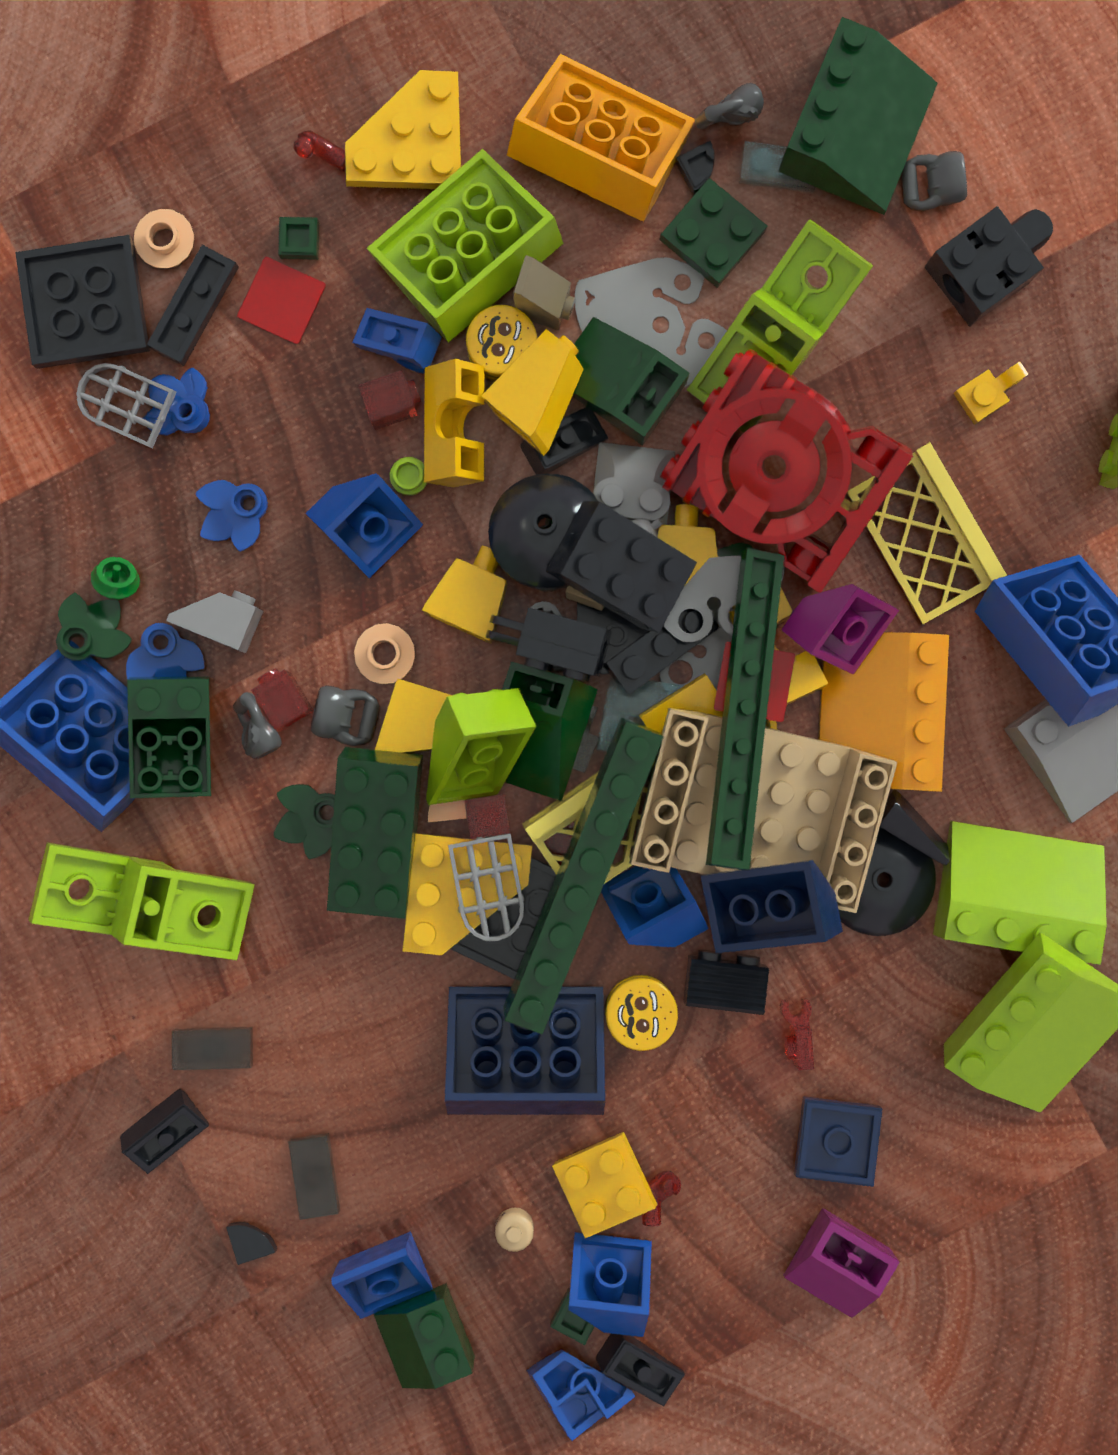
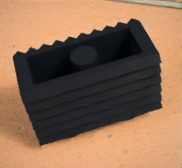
(726, 983)

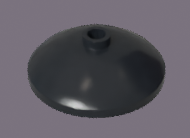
(514, 532)
(903, 899)

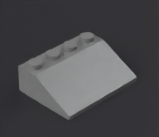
(1071, 762)

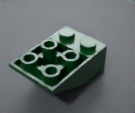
(626, 380)
(560, 715)
(169, 737)

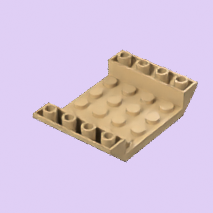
(811, 804)

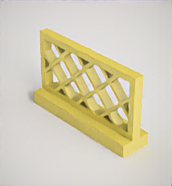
(960, 526)
(562, 813)

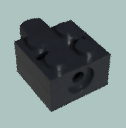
(988, 257)
(557, 641)

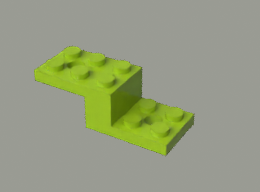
(788, 313)
(141, 902)

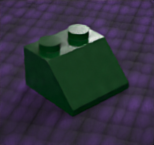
(426, 1340)

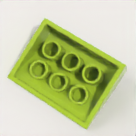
(466, 244)
(1017, 884)
(1035, 1026)

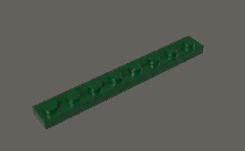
(745, 710)

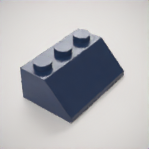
(770, 907)

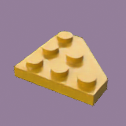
(410, 138)
(432, 908)

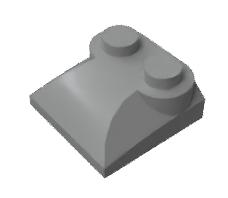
(631, 481)

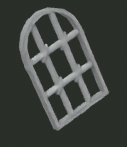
(130, 415)
(474, 877)

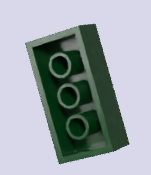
(374, 831)

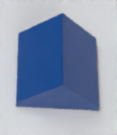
(382, 1276)

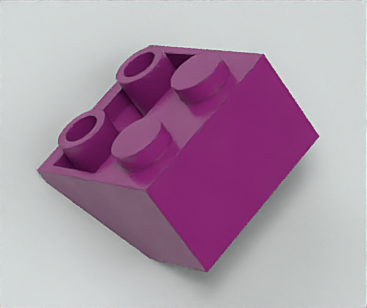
(841, 1264)

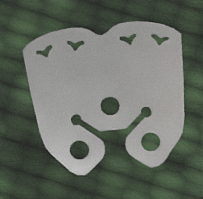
(628, 304)

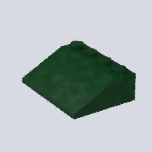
(859, 118)

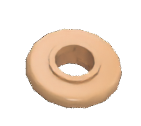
(176, 250)
(403, 648)

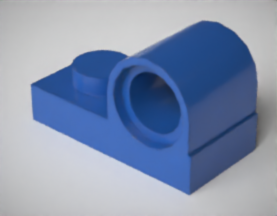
(398, 337)

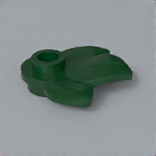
(93, 623)
(304, 819)

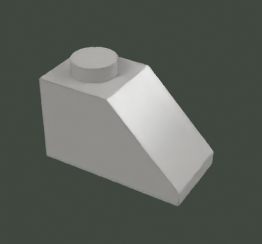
(221, 618)

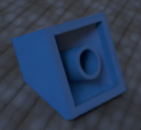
(365, 521)
(653, 907)
(611, 1283)

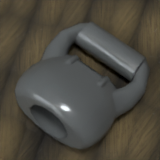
(736, 108)
(945, 180)
(334, 714)
(258, 734)

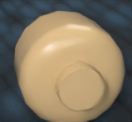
(514, 1229)

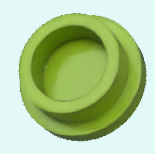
(408, 476)

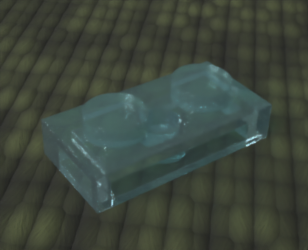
(761, 167)

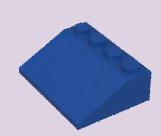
(1060, 632)
(72, 734)

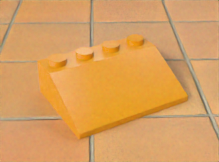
(599, 137)
(893, 706)

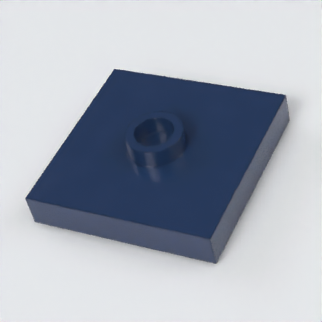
(838, 1141)

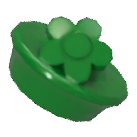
(115, 578)

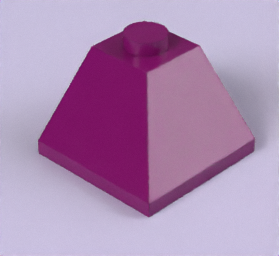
(840, 625)

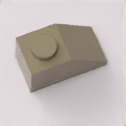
(543, 294)

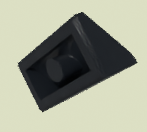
(162, 1131)

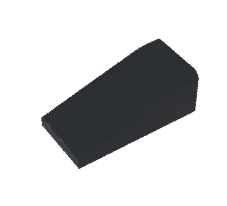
(574, 437)
(908, 825)
(639, 1367)

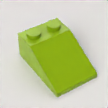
(477, 744)

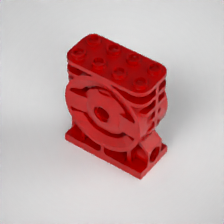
(760, 389)

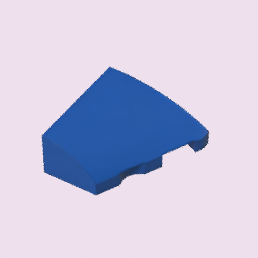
(577, 1392)

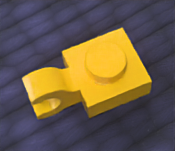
(987, 393)

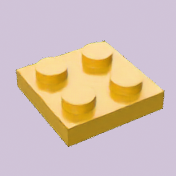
(604, 1185)

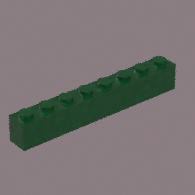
(581, 875)

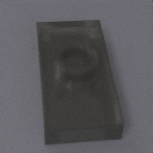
(212, 1048)
(314, 1176)

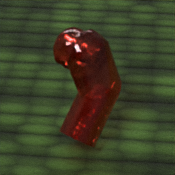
(312, 143)
(662, 1187)

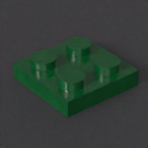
(713, 232)

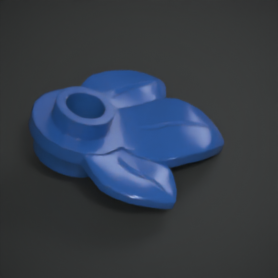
(190, 395)
(227, 515)
(172, 661)

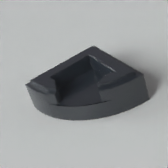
(696, 166)
(249, 1242)

